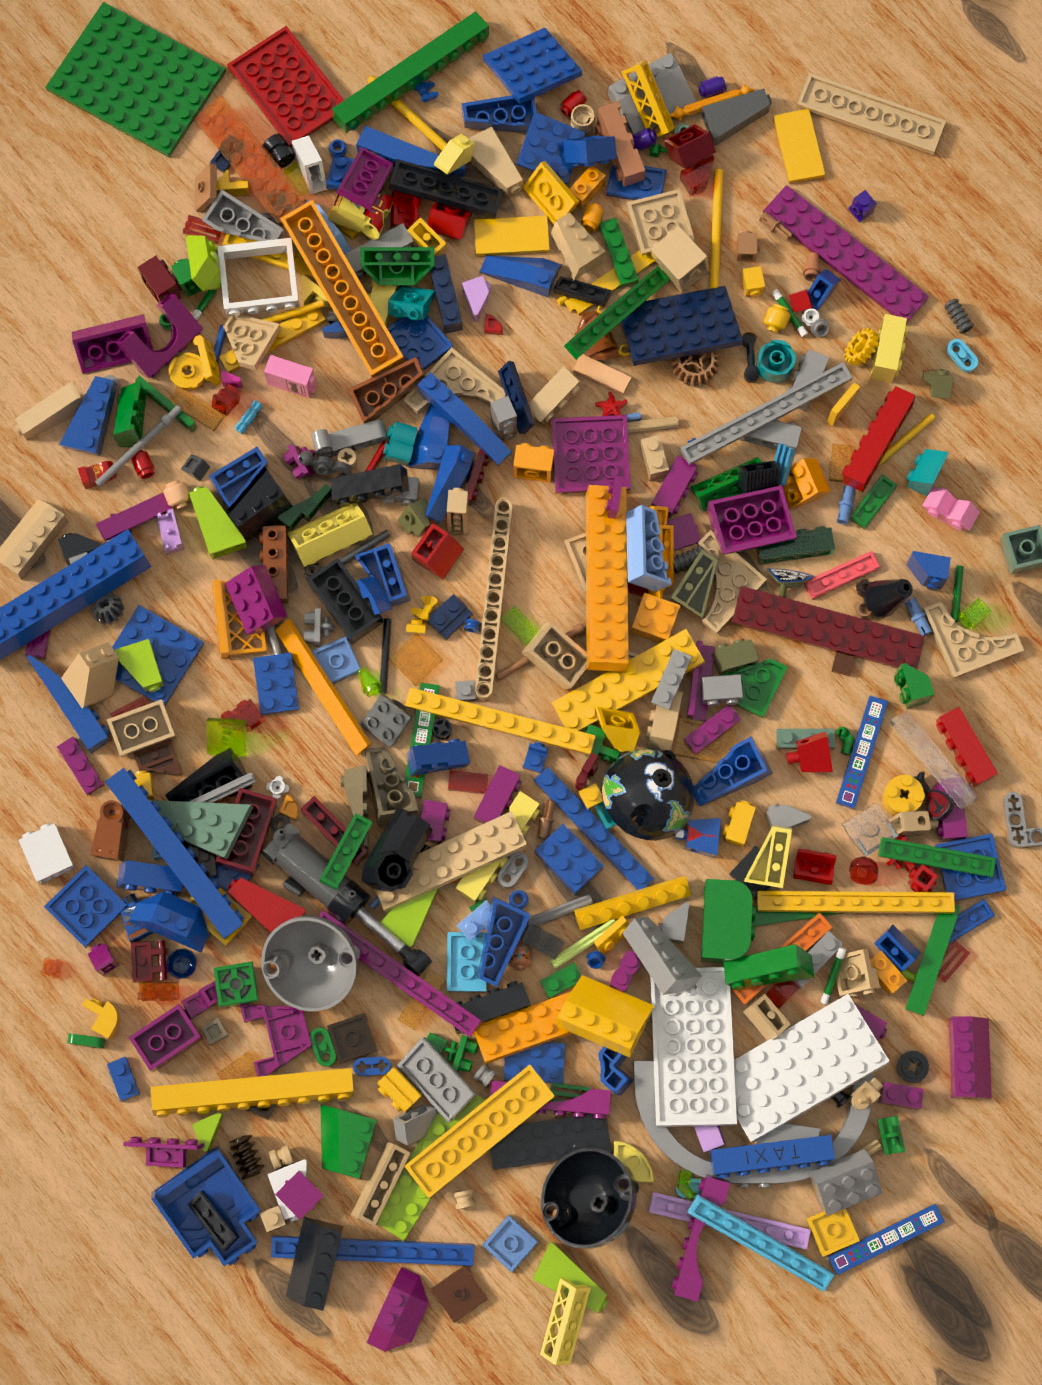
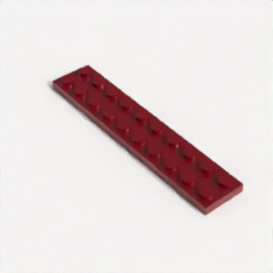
(827, 629)

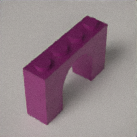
(184, 329)

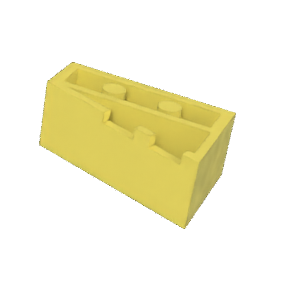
(772, 858)

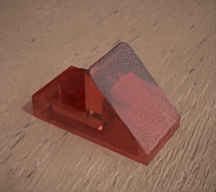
(782, 992)

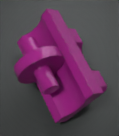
(293, 456)

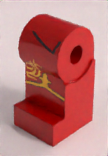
(91, 474)

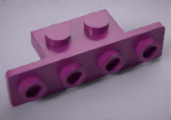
(164, 1153)

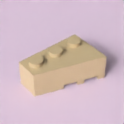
(577, 245)
(555, 395)
(663, 725)

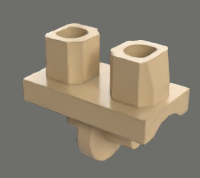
(866, 1094)

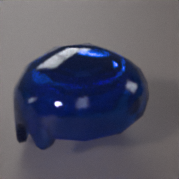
(181, 963)

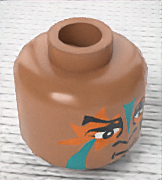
(521, 957)

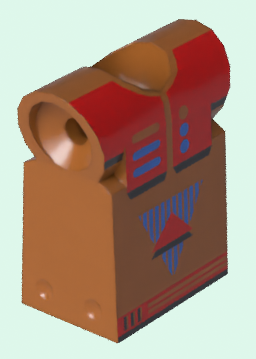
(111, 832)

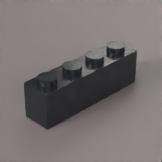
(369, 485)
(497, 1002)

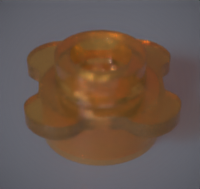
(46, 968)

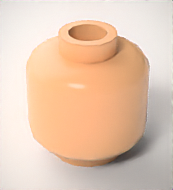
(177, 494)

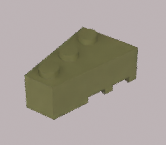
(696, 584)

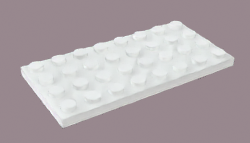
(694, 1054)
(804, 1067)

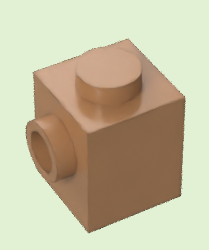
(747, 246)

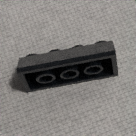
(314, 1263)

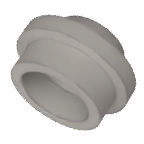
(820, 332)

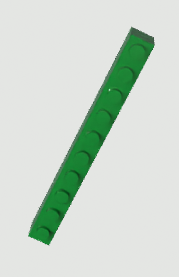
(410, 72)

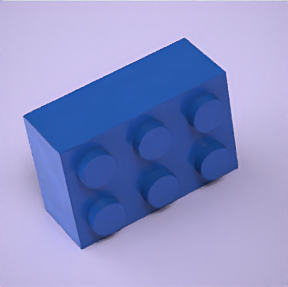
(569, 859)

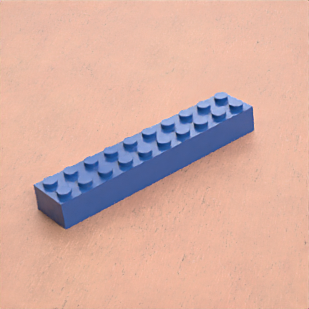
(70, 591)

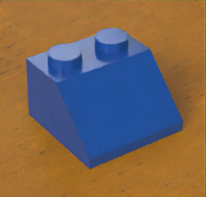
(929, 569)

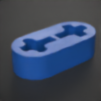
(372, 1071)

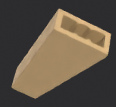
(494, 162)
(49, 412)

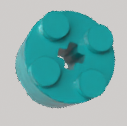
(774, 371)

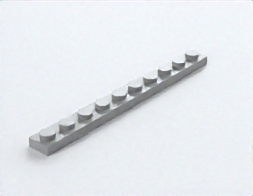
(766, 413)

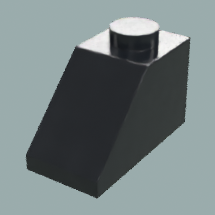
(75, 545)

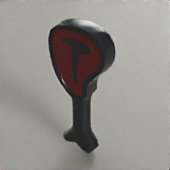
(939, 803)

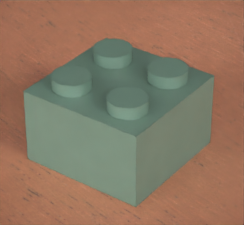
(1023, 549)

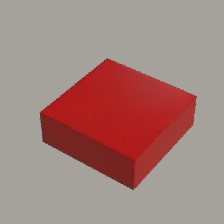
(800, 300)

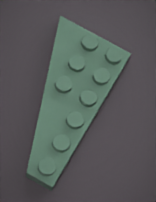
(206, 825)

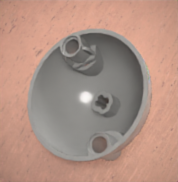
(307, 978)

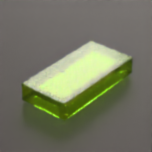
(519, 625)

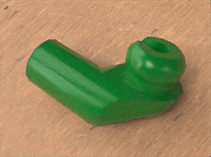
(847, 740)

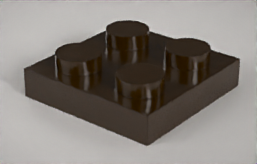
(352, 1038)

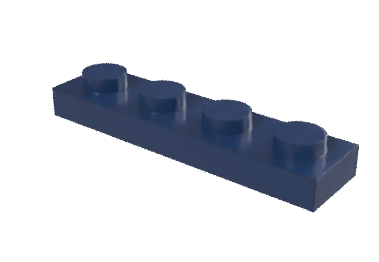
(516, 394)

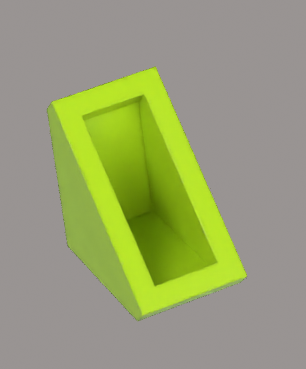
(207, 1130)

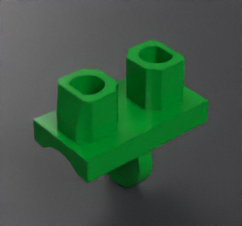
(465, 1045)
(891, 1135)

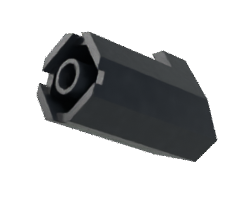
(396, 852)

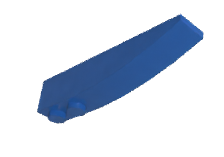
(393, 149)
(463, 418)
(82, 720)

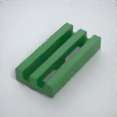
(566, 1086)

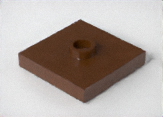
(459, 1293)

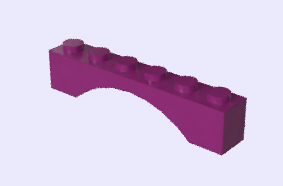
(592, 1102)
(689, 1280)

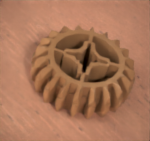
(700, 375)

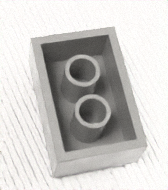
(846, 1182)

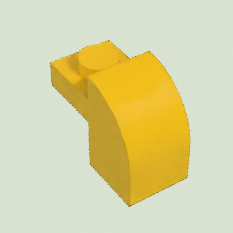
(108, 1018)

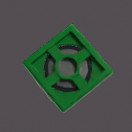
(237, 985)

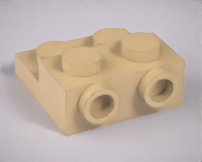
(857, 975)

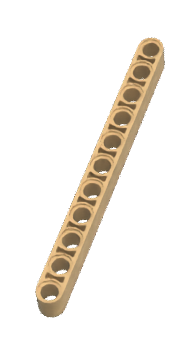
(493, 590)

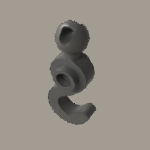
(324, 465)

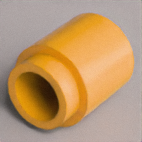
(592, 217)

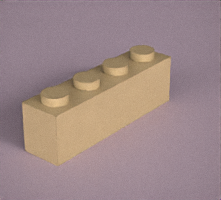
(457, 511)
(380, 1184)

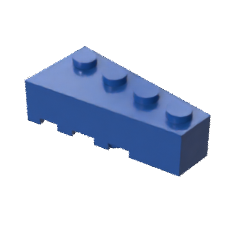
(499, 113)

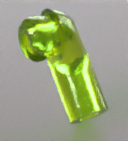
(683, 1181)

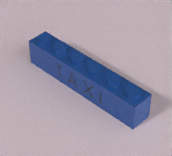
(771, 1155)

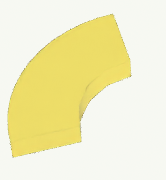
(634, 1161)

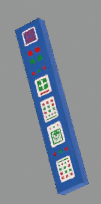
(861, 752)
(886, 1239)

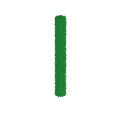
(957, 593)

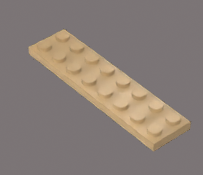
(871, 113)
(458, 858)

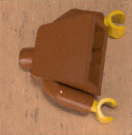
(606, 347)

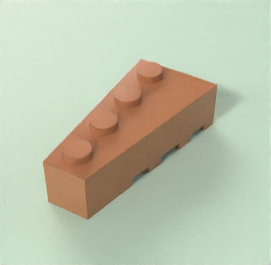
(628, 162)

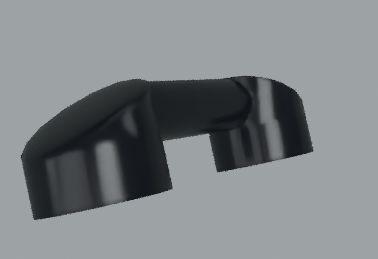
(751, 372)

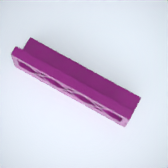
(696, 708)

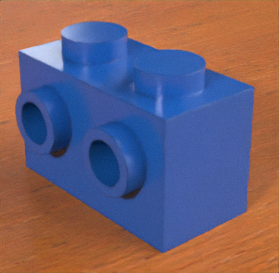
(897, 948)

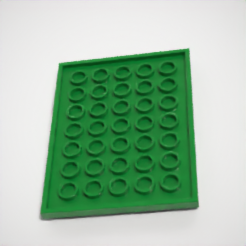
(136, 79)

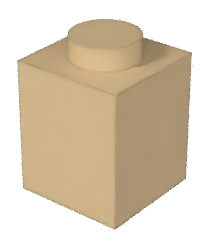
(273, 1219)

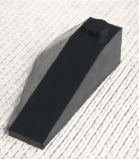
(210, 776)

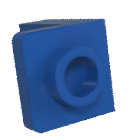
(535, 757)

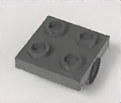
(387, 720)

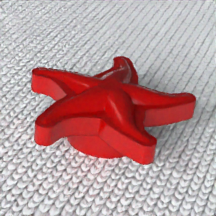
(611, 406)

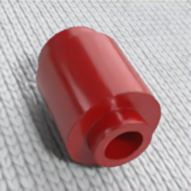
(573, 100)
(143, 464)

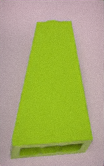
(216, 526)
(408, 919)
(556, 1266)

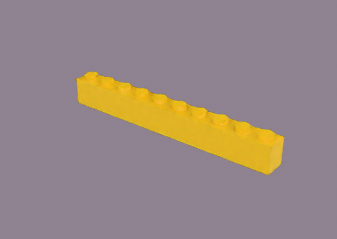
(252, 1091)

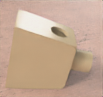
(912, 823)

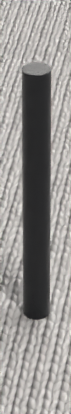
(385, 655)

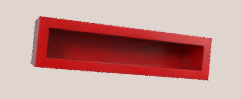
(966, 747)

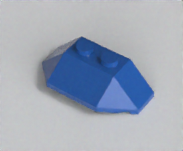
(172, 919)

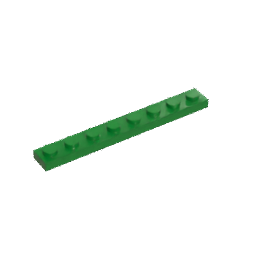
(616, 312)

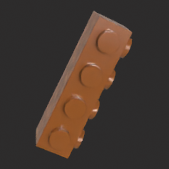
(276, 557)

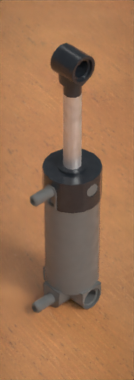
(347, 902)

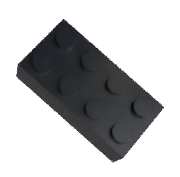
(344, 600)

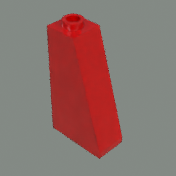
(263, 905)

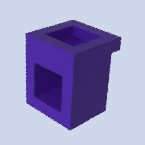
(862, 206)

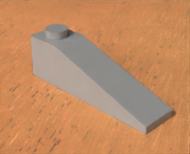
(238, 219)

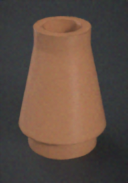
(812, 267)

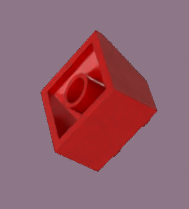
(449, 220)

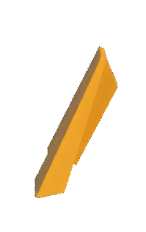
(667, 538)

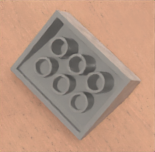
(672, 87)

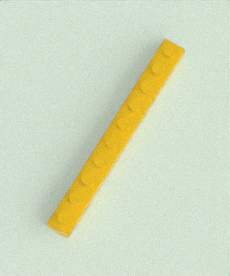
(500, 721)
(855, 902)

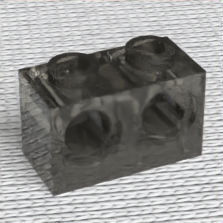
(541, 940)

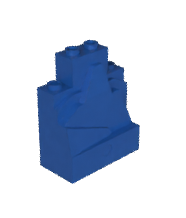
(224, 1187)

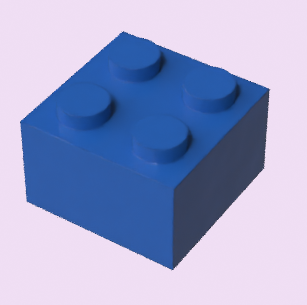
(590, 150)

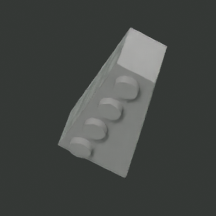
(660, 957)

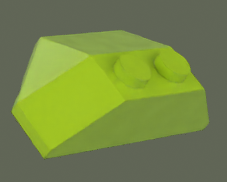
(203, 262)

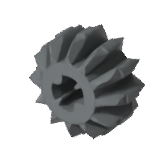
(107, 609)

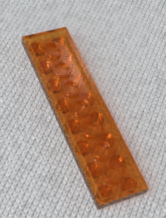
(250, 159)

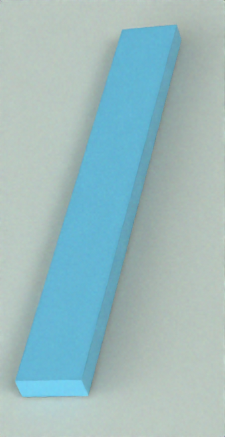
(760, 1243)

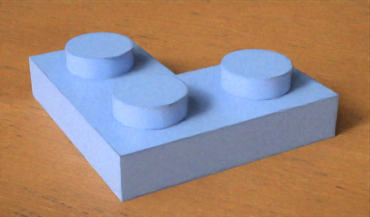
(475, 921)

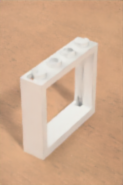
(257, 249)

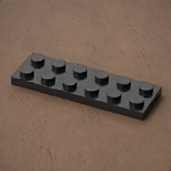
(445, 188)
(550, 1141)

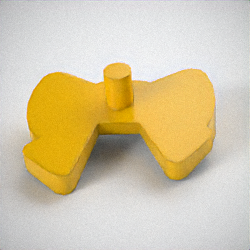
(423, 614)

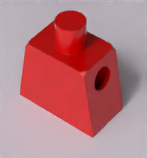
(812, 754)

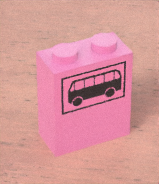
(290, 376)

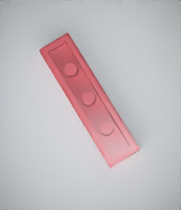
(842, 575)

